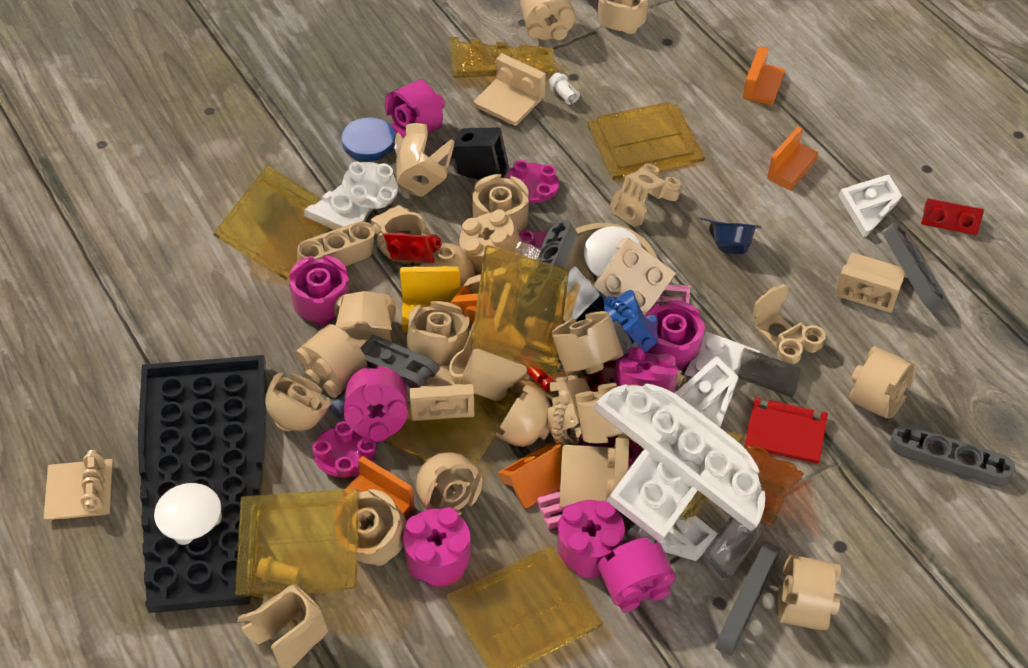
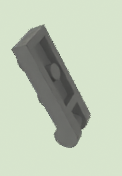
(400, 359)

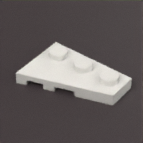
(336, 210)

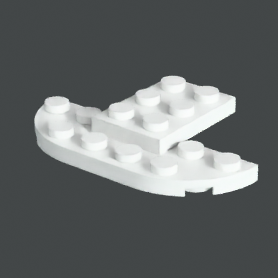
(679, 457)

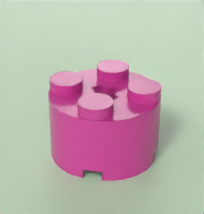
(415, 104)
(316, 287)
(678, 331)
(646, 368)
(376, 403)
(587, 534)
(437, 546)
(637, 573)

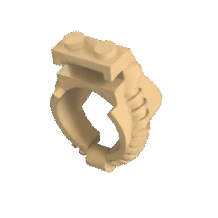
(397, 220)
(564, 409)

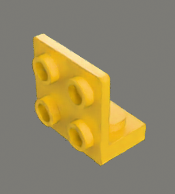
(426, 285)

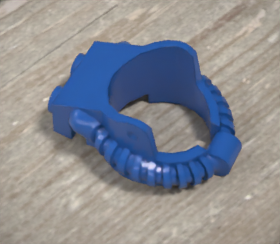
(633, 321)

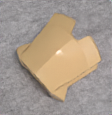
(413, 161)
(365, 314)
(487, 372)
(275, 614)

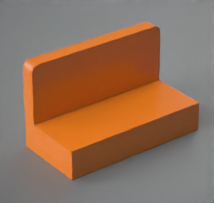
(763, 79)
(791, 161)
(535, 474)
(375, 477)

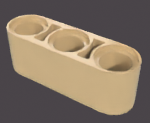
(346, 244)

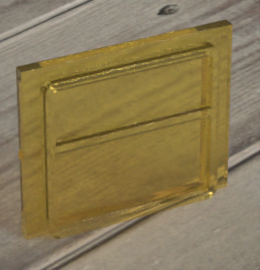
(645, 136)
(271, 222)
(519, 308)
(456, 435)
(298, 541)
(524, 610)

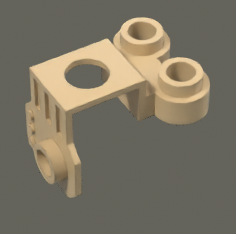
(630, 200)
(794, 338)

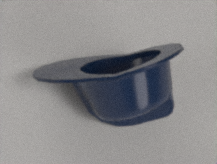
(732, 237)

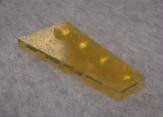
(479, 59)

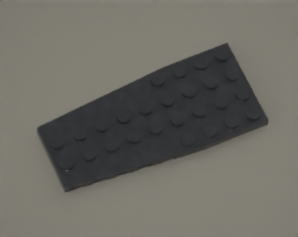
(207, 429)

